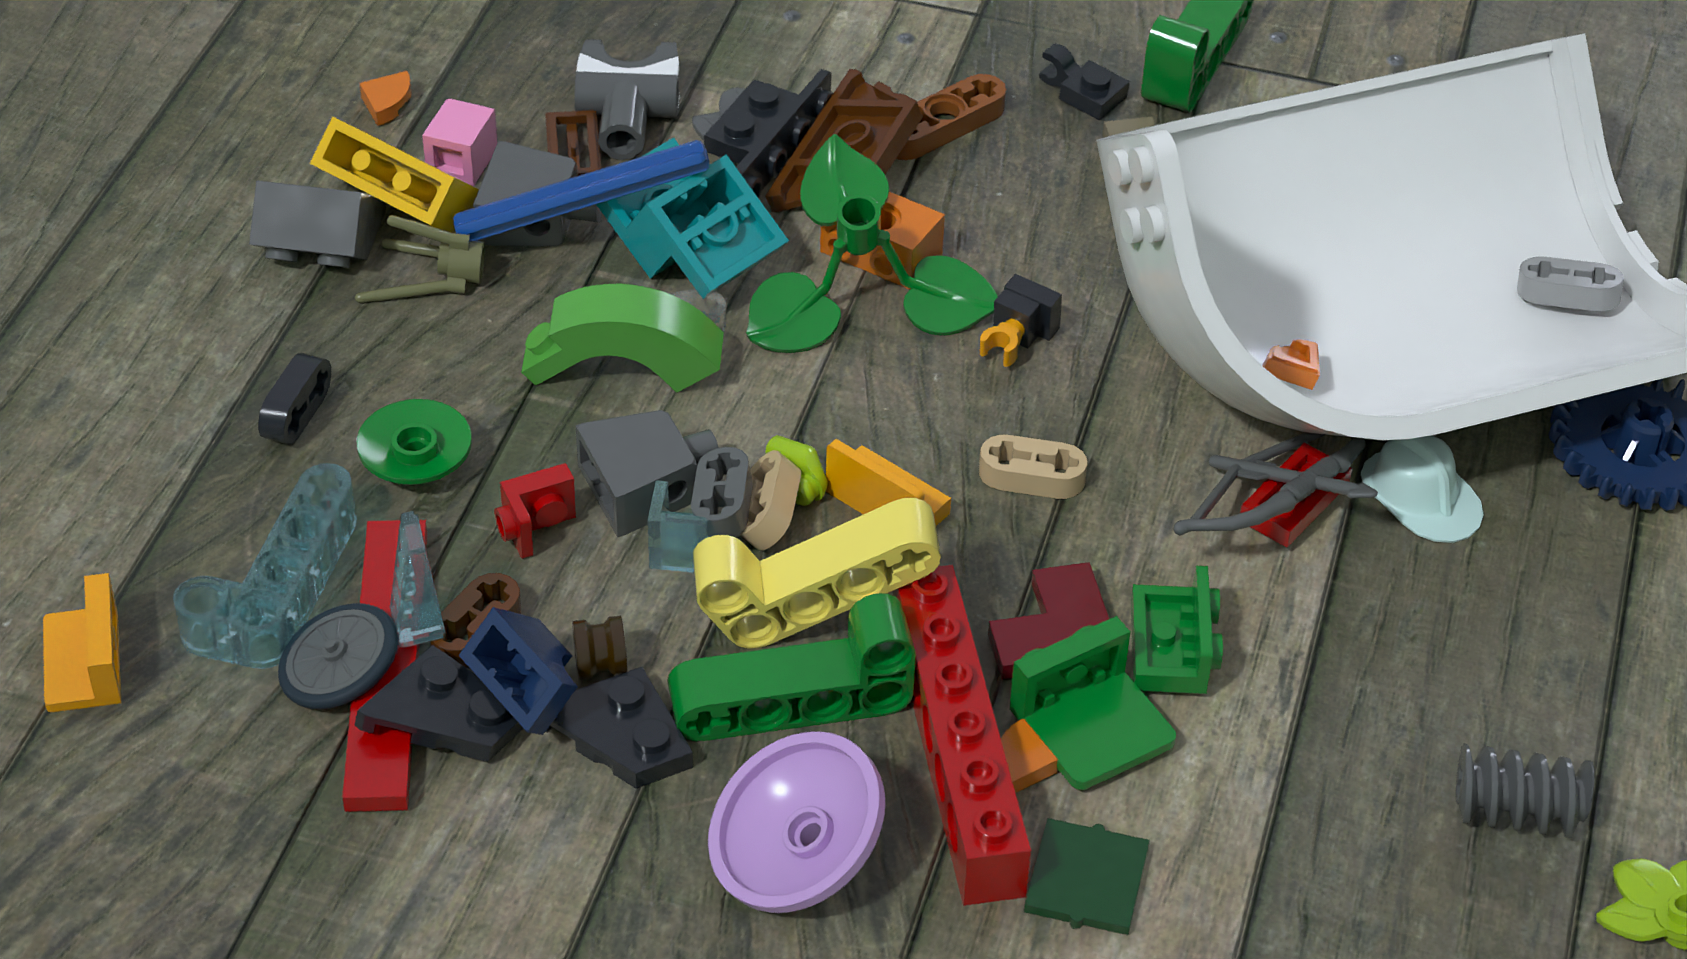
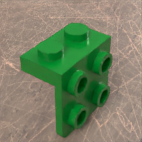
(1089, 705)

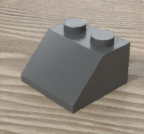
(314, 222)

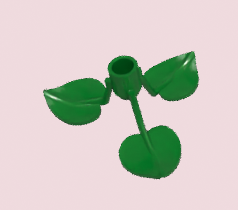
(851, 191)

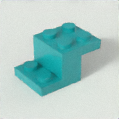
(701, 222)

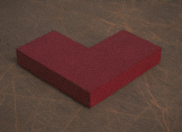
(1067, 603)

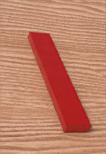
(379, 762)

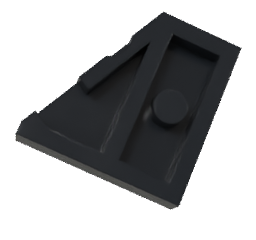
(442, 708)
(626, 729)

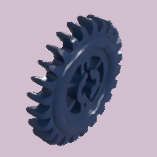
(1642, 432)

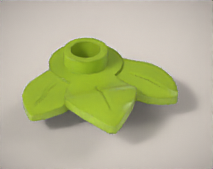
(1651, 902)

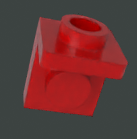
(534, 503)

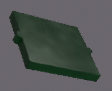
(1087, 876)

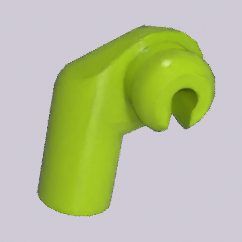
(813, 479)

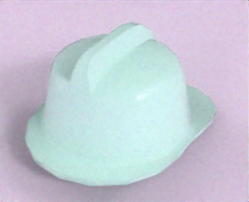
(1422, 489)

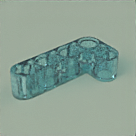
(257, 618)

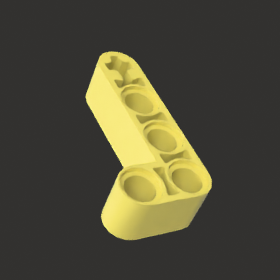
(815, 579)

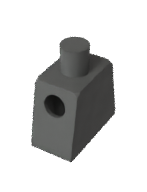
(523, 169)
(629, 454)

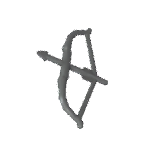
(1297, 484)

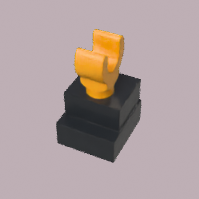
(1020, 316)

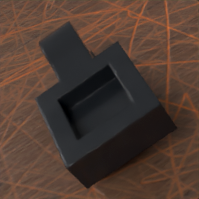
(1087, 87)

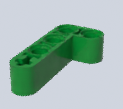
(1189, 50)
(801, 683)

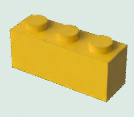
(393, 175)

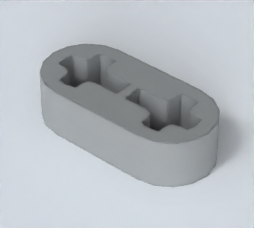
(1570, 283)

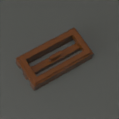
(571, 119)

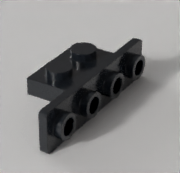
(767, 127)

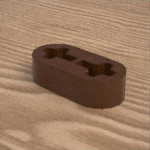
(468, 612)

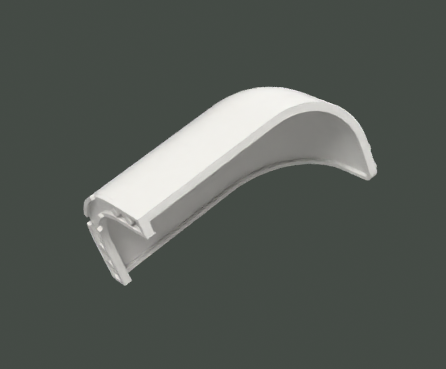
(1396, 243)

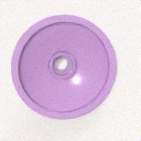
(778, 807)

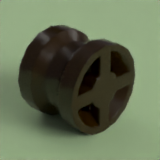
(599, 647)

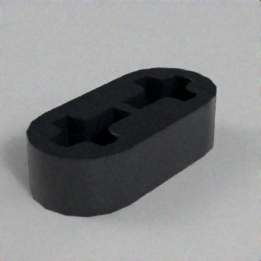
(294, 398)

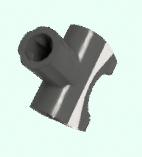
(626, 94)

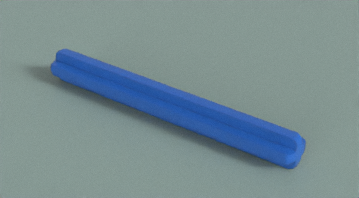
(583, 191)

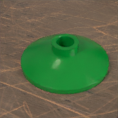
(414, 441)

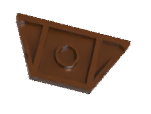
(864, 117)

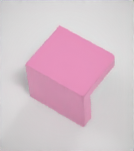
(461, 139)

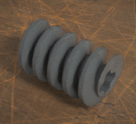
(1522, 790)

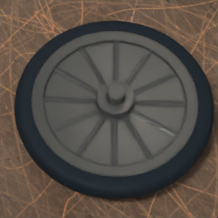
(338, 656)

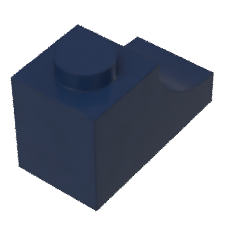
(521, 667)

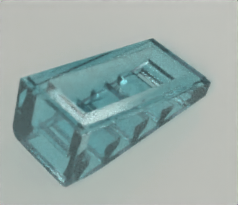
(413, 592)

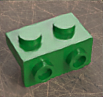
(1174, 635)

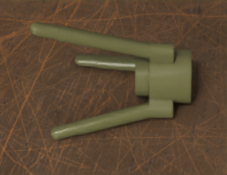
(457, 258)

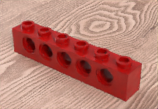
(964, 745)

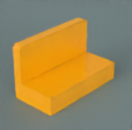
(871, 481)
(83, 651)

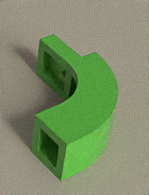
(625, 323)

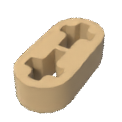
(1032, 466)
(772, 499)

